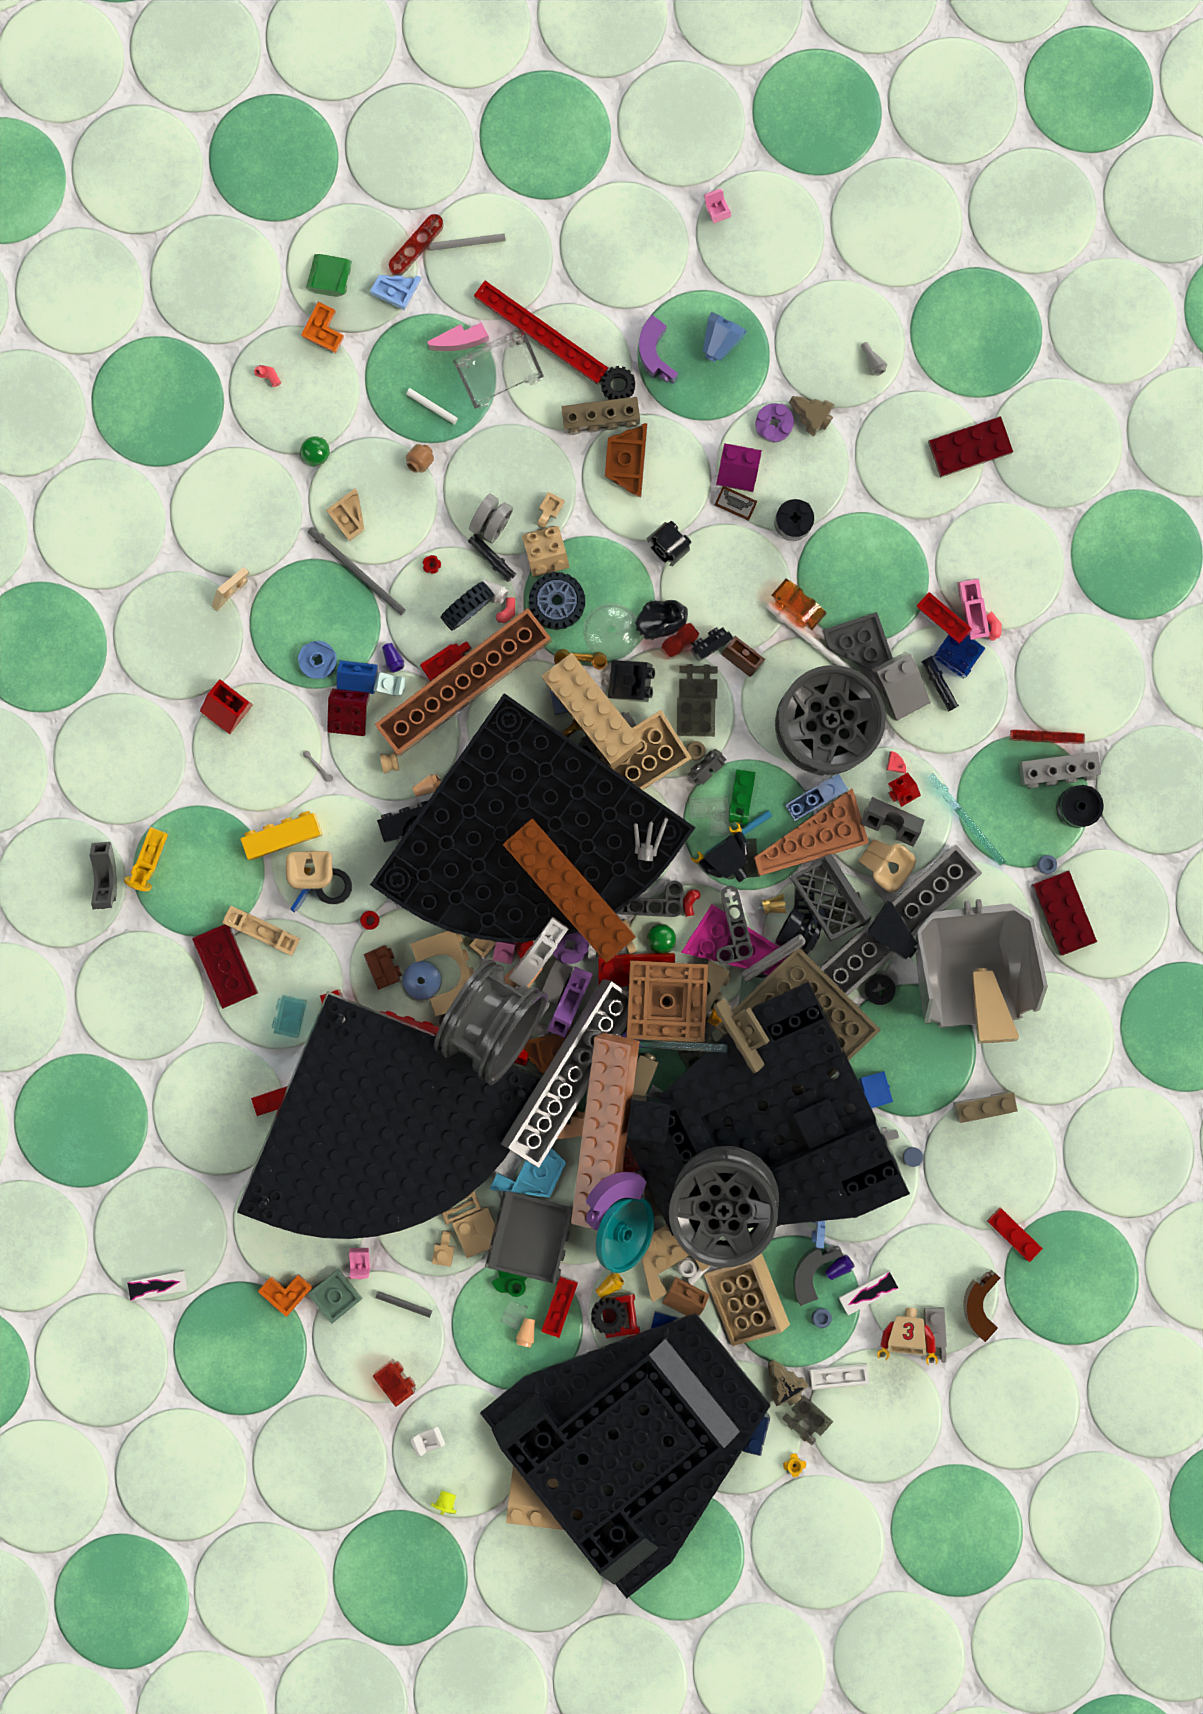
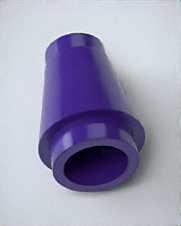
(392, 658)
(840, 1267)

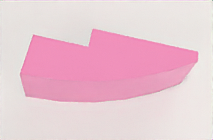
(459, 339)
(973, 608)

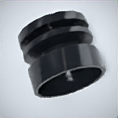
(794, 926)

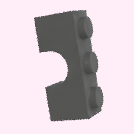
(905, 824)

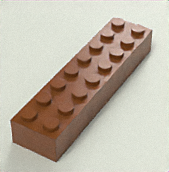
(569, 890)

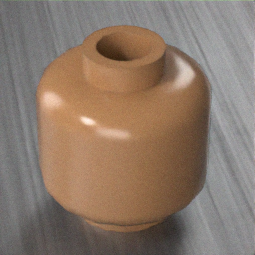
(419, 458)

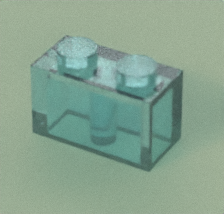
(289, 1016)

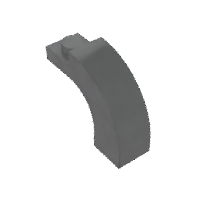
(104, 875)
(805, 1271)

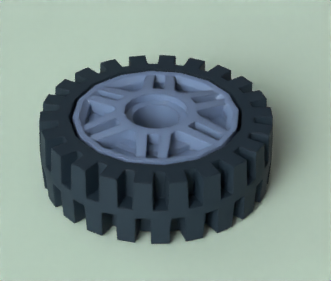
(553, 586)
(467, 606)

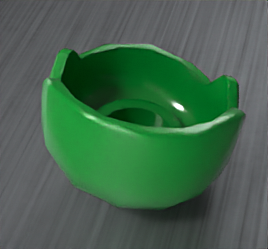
(314, 451)
(661, 938)

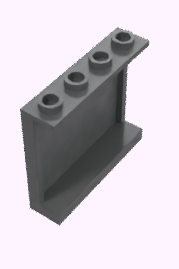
(529, 1237)

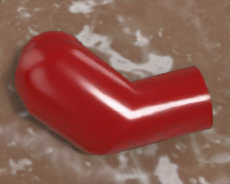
(688, 900)

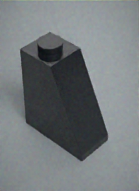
(892, 932)

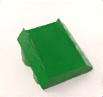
(329, 275)

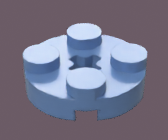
(328, 658)

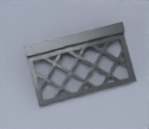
(845, 891)

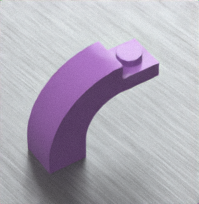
(649, 337)
(569, 1002)
(610, 1190)

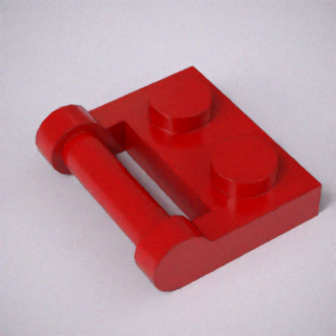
(609, 1316)

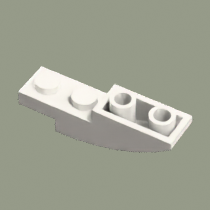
(539, 952)

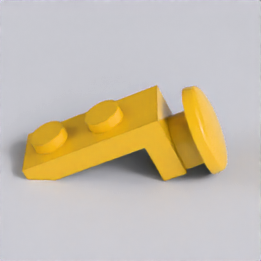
(147, 860)

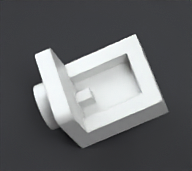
(427, 1441)

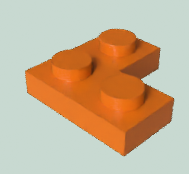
(318, 330)
(285, 1298)

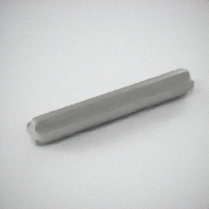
(773, 957)

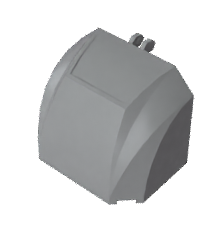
(966, 939)

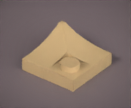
(475, 1231)

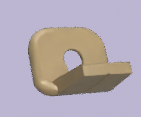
(877, 858)
(295, 869)

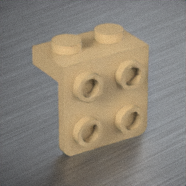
(545, 551)

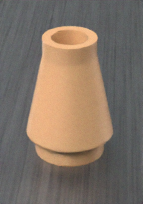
(427, 785)
(526, 1333)

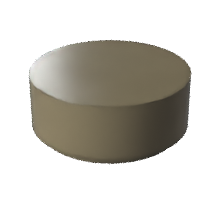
(696, 750)

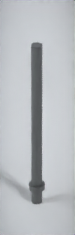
(319, 538)

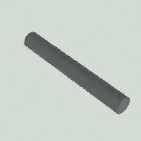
(403, 1304)

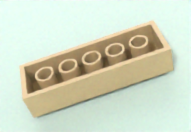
(592, 711)

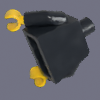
(726, 857)

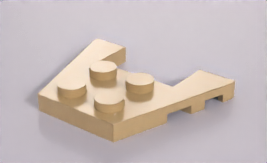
(662, 1254)

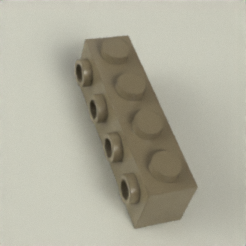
(601, 414)

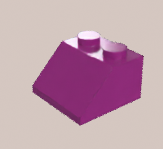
(738, 467)

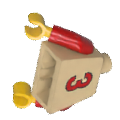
(908, 1336)

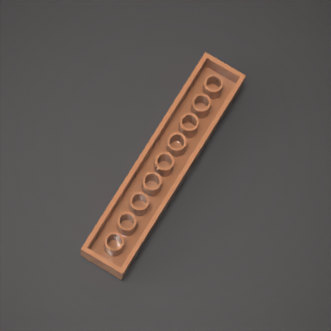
(463, 682)
(605, 1117)

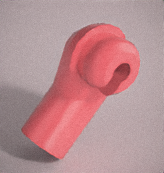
(269, 373)
(508, 613)
(996, 626)

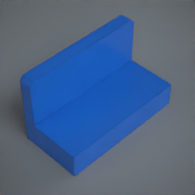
(356, 676)

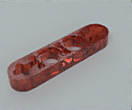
(414, 243)
(1047, 736)

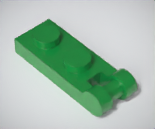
(741, 796)

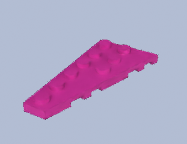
(714, 933)

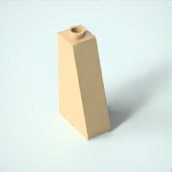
(991, 1012)

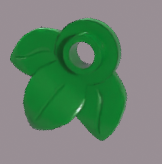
(505, 1283)

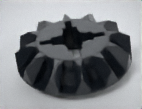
(887, 994)

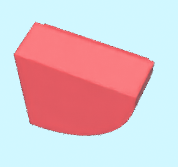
(896, 763)

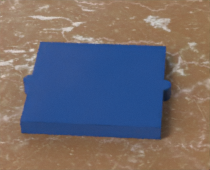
(300, 899)
(876, 1089)

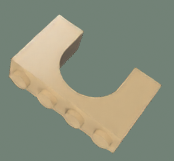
(446, 944)

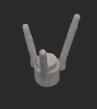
(646, 850)

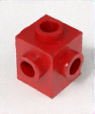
(903, 789)

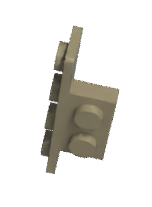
(744, 1031)

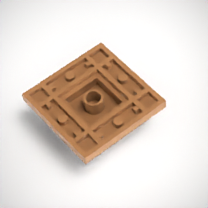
(683, 1016)

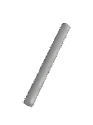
(467, 242)

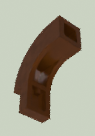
(973, 1305)

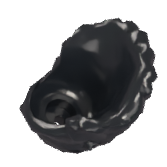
(661, 618)

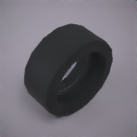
(346, 893)

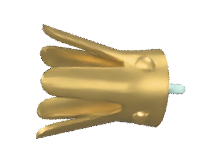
(774, 905)

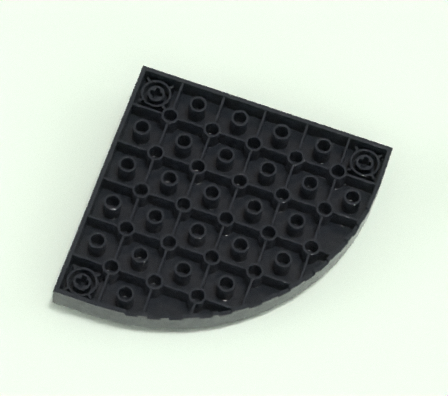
(515, 770)
(378, 1129)

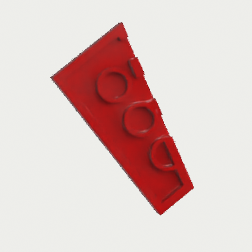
(618, 967)

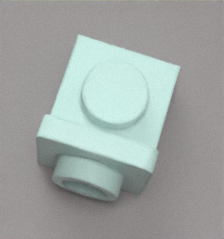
(389, 684)

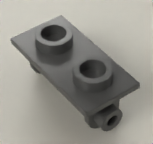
(713, 760)

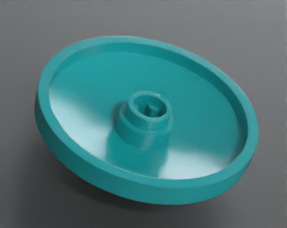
(624, 1234)

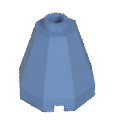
(721, 337)

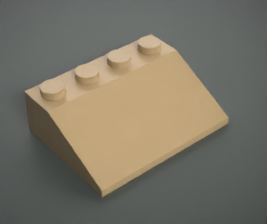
(659, 756)
(747, 1301)
(527, 1508)

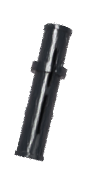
(497, 562)
(939, 683)

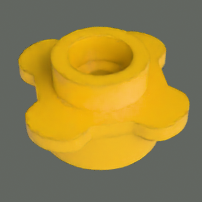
(800, 1465)

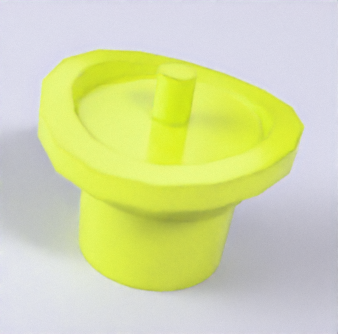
(445, 1503)

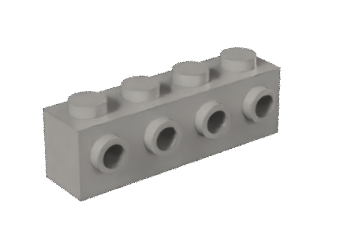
(1059, 768)

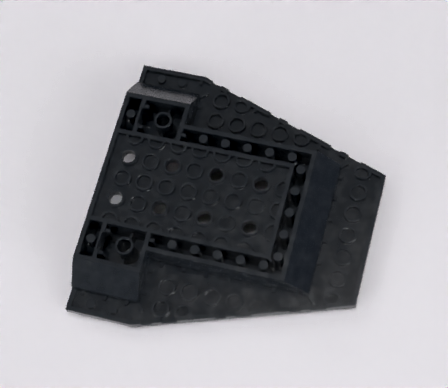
(813, 1184)
(569, 1407)

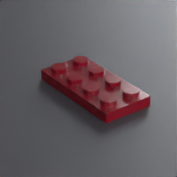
(970, 446)
(1064, 913)
(225, 965)

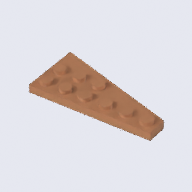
(825, 833)

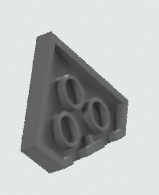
(860, 641)

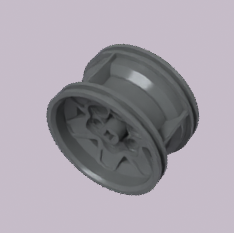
(839, 682)
(490, 1022)
(704, 1241)

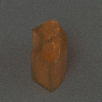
(804, 609)

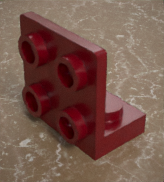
(347, 712)

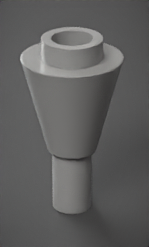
(876, 363)

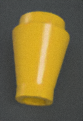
(611, 1284)

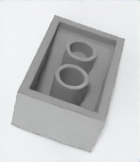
(902, 685)

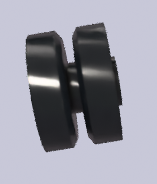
(1089, 800)

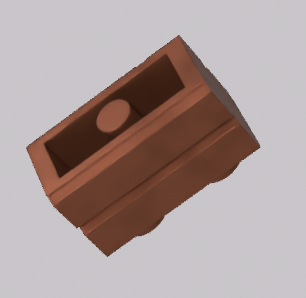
(382, 967)

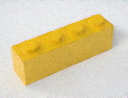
(281, 836)

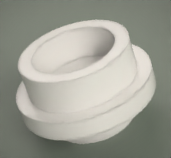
(687, 1267)

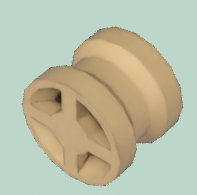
(389, 762)

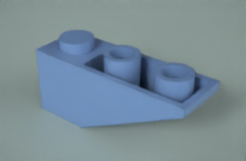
(816, 797)

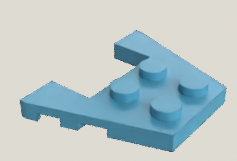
(532, 1179)

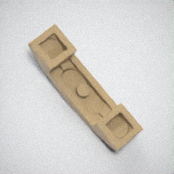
(261, 930)

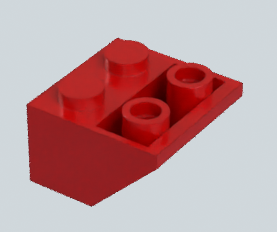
(225, 706)

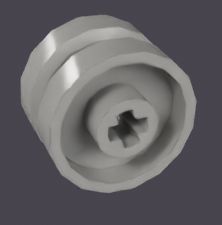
(490, 518)

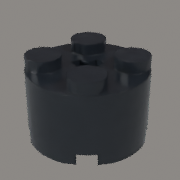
(802, 512)
(669, 543)

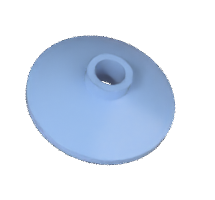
(429, 973)

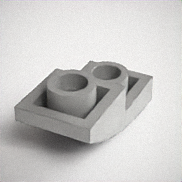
(557, 980)

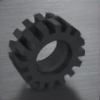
(618, 373)
(608, 1303)

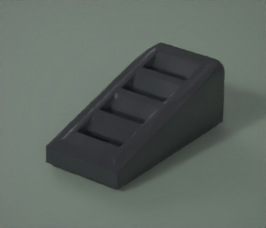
(796, 898)

